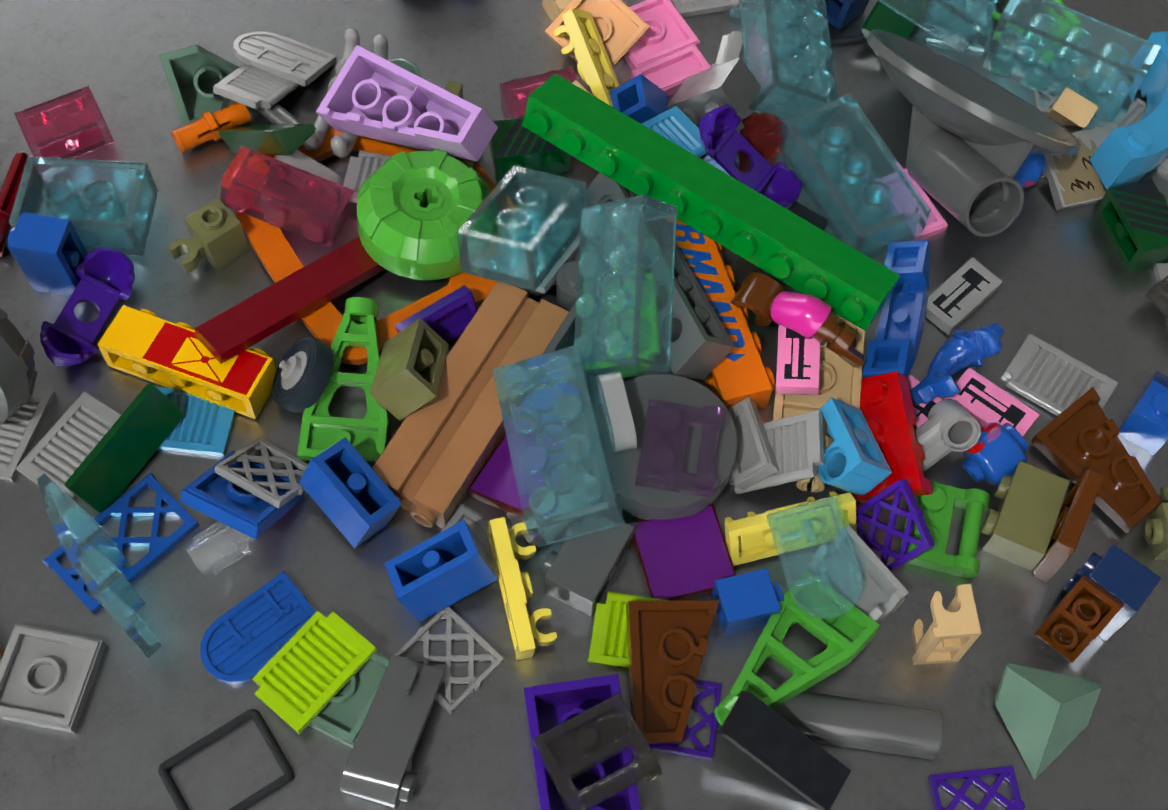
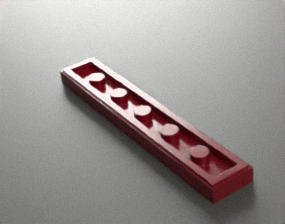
(286, 300)

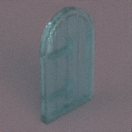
(817, 557)

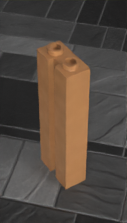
(456, 432)

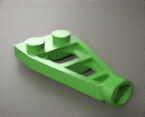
(371, 432)
(844, 641)

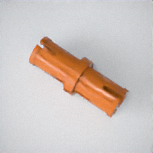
(209, 125)

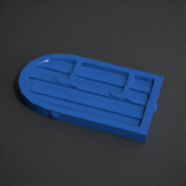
(254, 631)

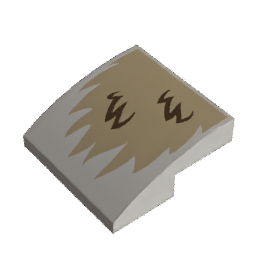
(1073, 177)

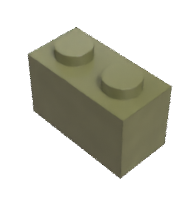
(409, 369)
(1024, 516)

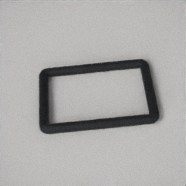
(212, 737)

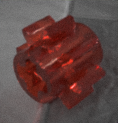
(763, 133)

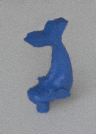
(958, 352)

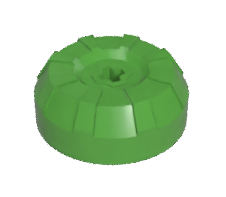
(414, 211)

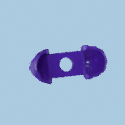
(723, 141)
(104, 280)

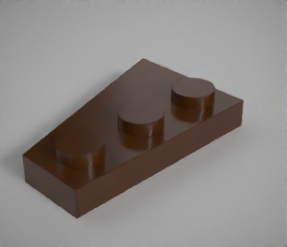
(1087, 440)
(664, 663)

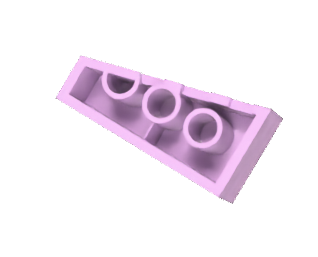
(401, 108)

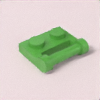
(937, 514)

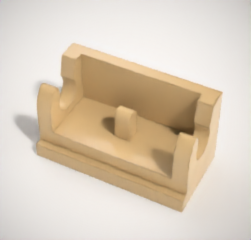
(951, 630)

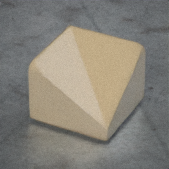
(1072, 109)

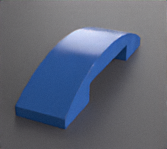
(904, 311)

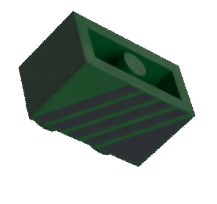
(520, 147)
(1137, 223)

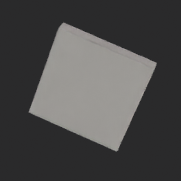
(48, 677)

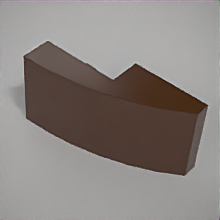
(1079, 618)

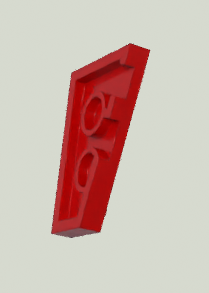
(891, 417)

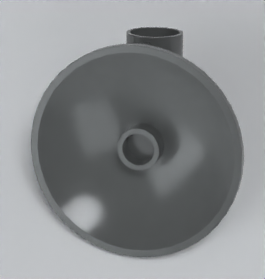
(967, 134)

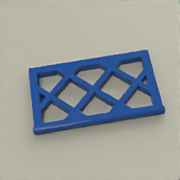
(157, 545)

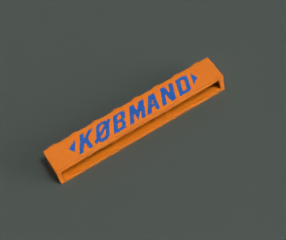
(742, 370)

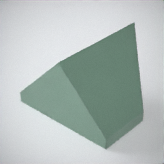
(191, 79)
(1044, 711)

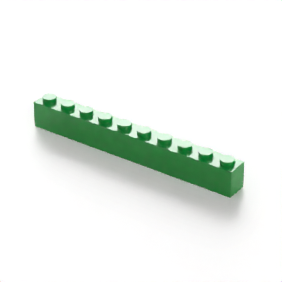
(710, 200)

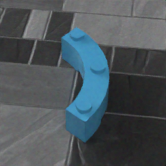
(1142, 146)

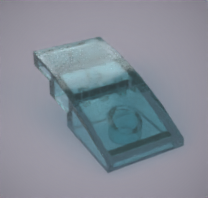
(97, 563)

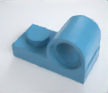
(854, 457)

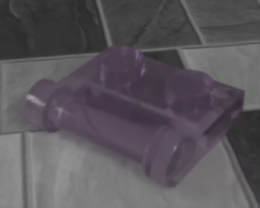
(665, 448)

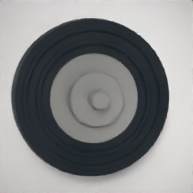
(302, 374)

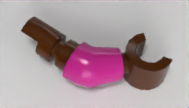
(798, 312)

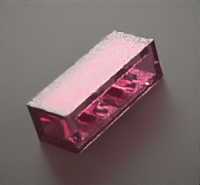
(286, 196)

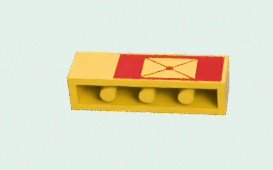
(176, 359)

